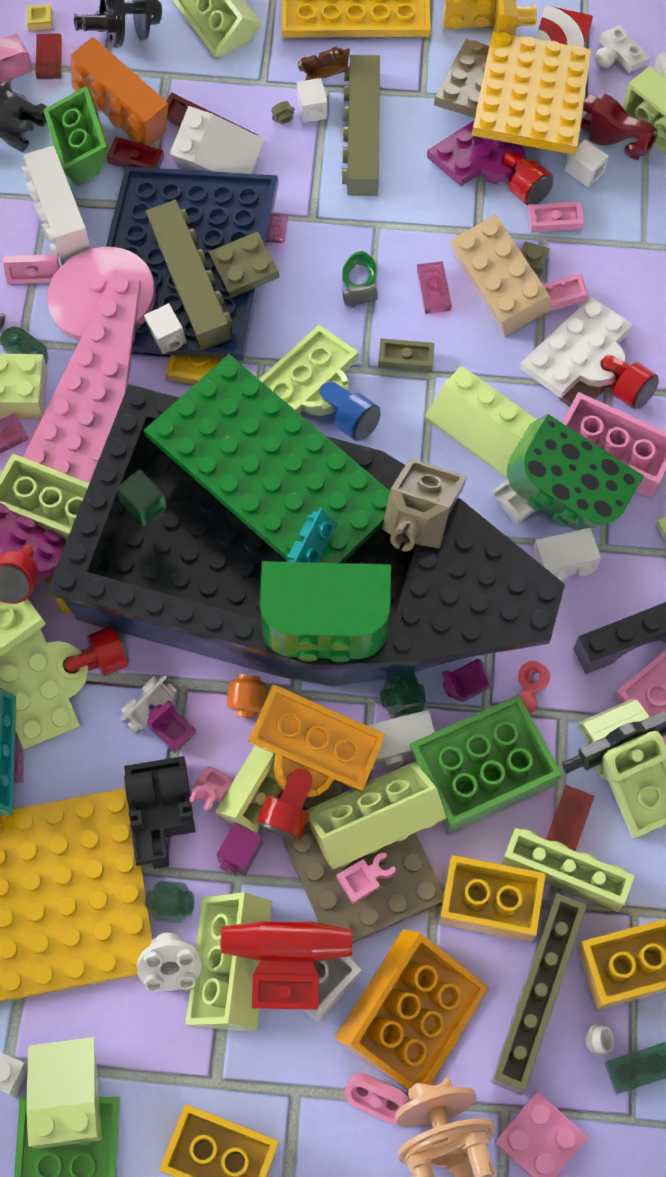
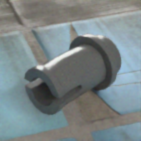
(359, 295)

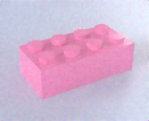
(623, 437)

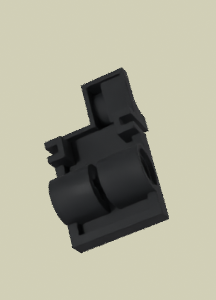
(157, 807)

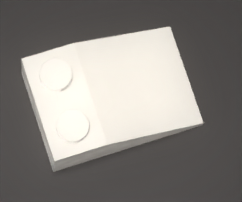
(215, 144)

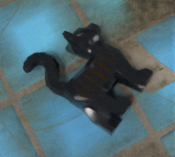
(13, 112)

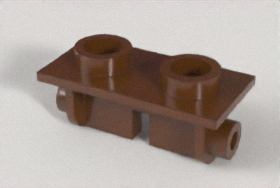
(328, 64)

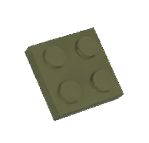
(244, 264)

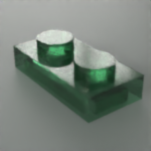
(637, 1068)

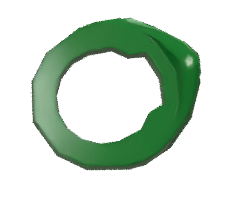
(359, 258)

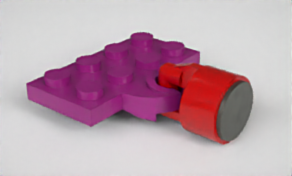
(469, 156)
(26, 555)

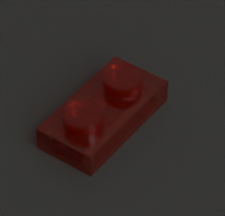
(570, 817)

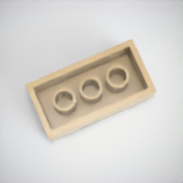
(500, 275)

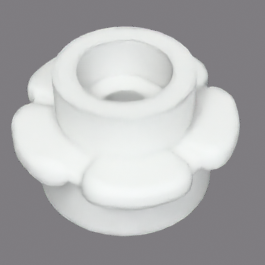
(599, 1040)

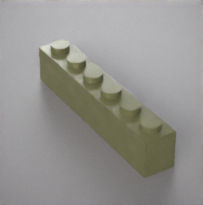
(363, 125)
(189, 275)
(538, 994)

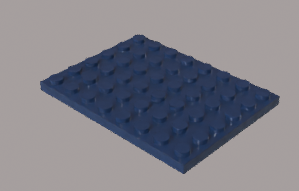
(220, 211)

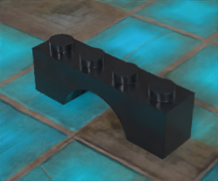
(614, 640)

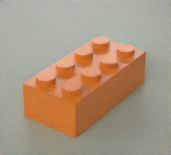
(119, 93)

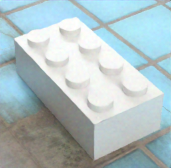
(55, 204)

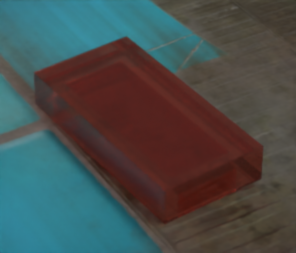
(48, 56)

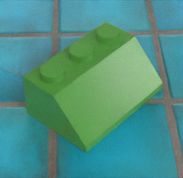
(77, 135)

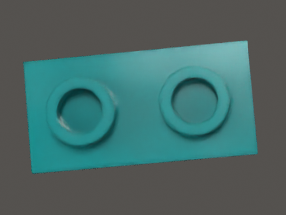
(316, 535)

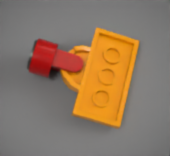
(310, 752)

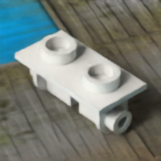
(137, 710)

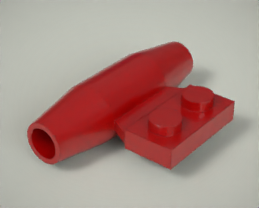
(286, 958)

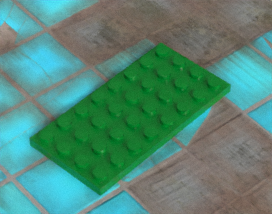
(268, 462)

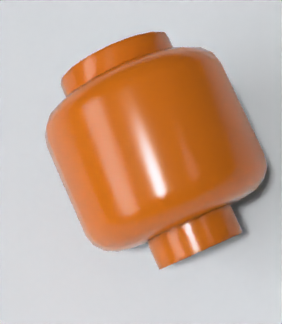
(246, 695)

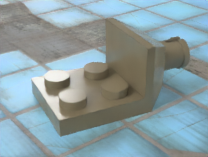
(421, 504)

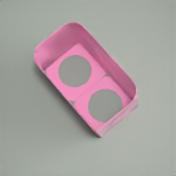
(13, 58)

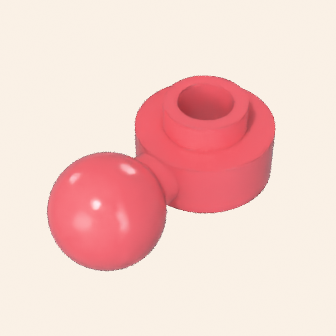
(526, 680)

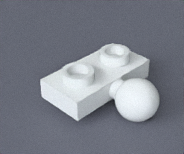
(621, 47)

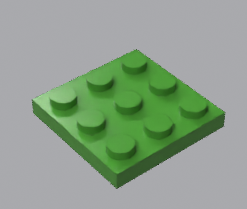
(71, 1160)

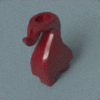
(612, 124)

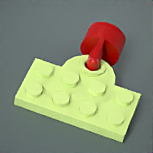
(50, 674)

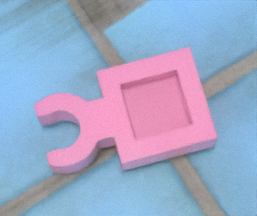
(211, 786)
(361, 879)

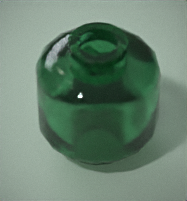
(170, 902)

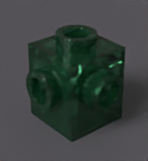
(402, 695)

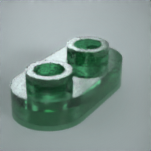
(22, 344)

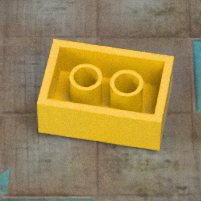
(492, 898)
(625, 964)
(216, 1148)

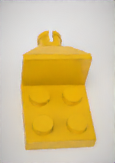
(498, 14)

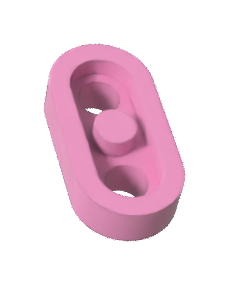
(376, 1099)

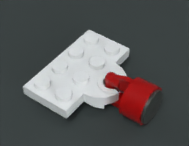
(589, 352)

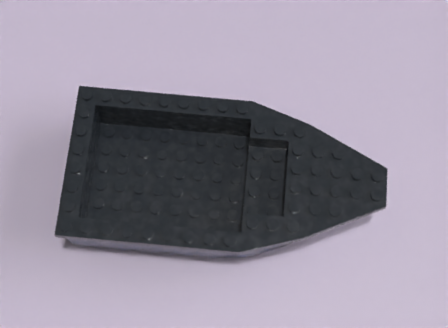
(199, 569)

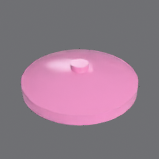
(82, 280)

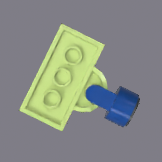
(315, 382)

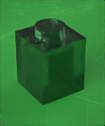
(142, 497)

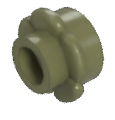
(282, 112)

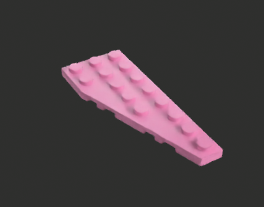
(91, 386)

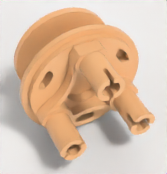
(447, 1145)

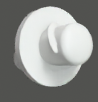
(169, 964)

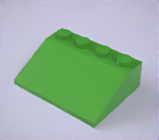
(486, 763)

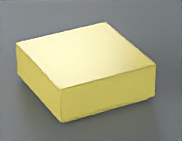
(39, 17)

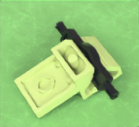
(630, 755)

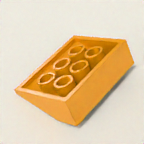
(412, 1011)

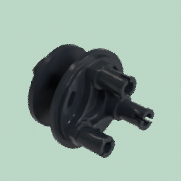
(112, 19)

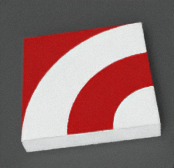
(564, 26)

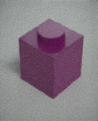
(239, 850)

